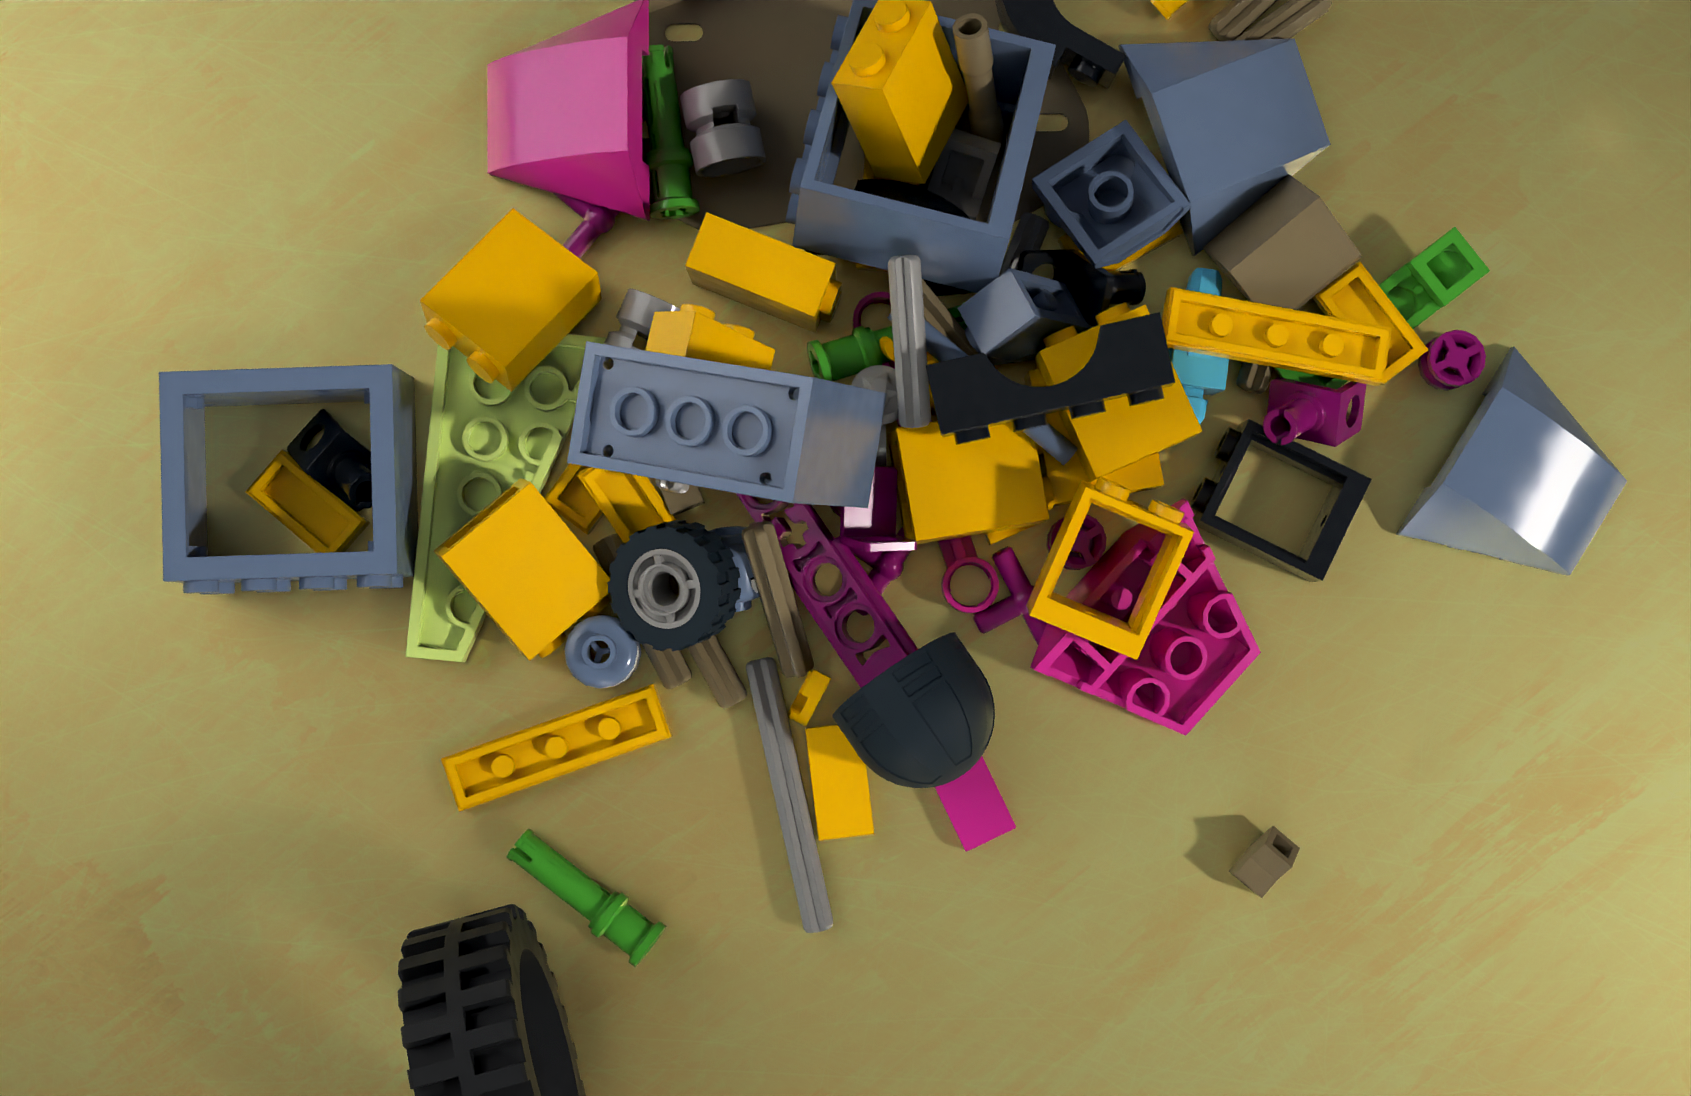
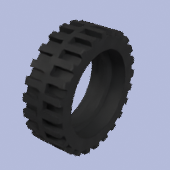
(484, 1010)

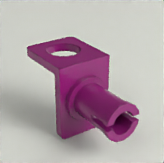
(1313, 412)
(874, 527)

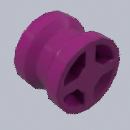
(1463, 355)
(1089, 543)

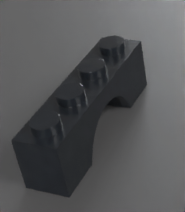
(1127, 362)

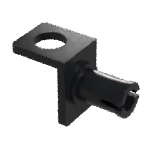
(1090, 287)
(335, 461)

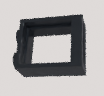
(1330, 525)

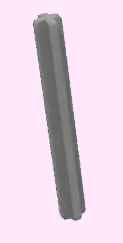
(789, 795)

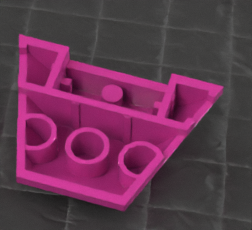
(572, 113)
(1191, 650)

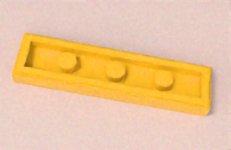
(1275, 336)
(556, 747)

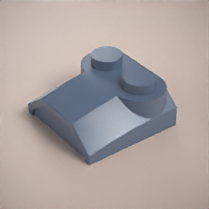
(1111, 196)

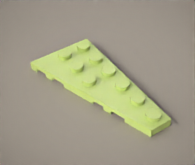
(476, 450)

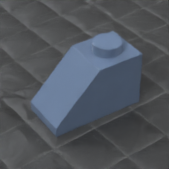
(1017, 313)

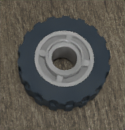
(643, 590)

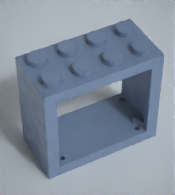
(876, 228)
(726, 427)
(393, 476)

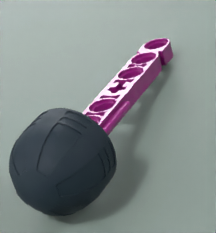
(918, 710)

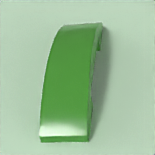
(1421, 288)

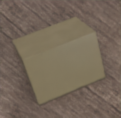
(1283, 247)

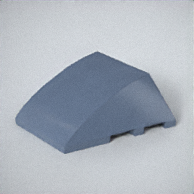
(1226, 122)
(1519, 479)

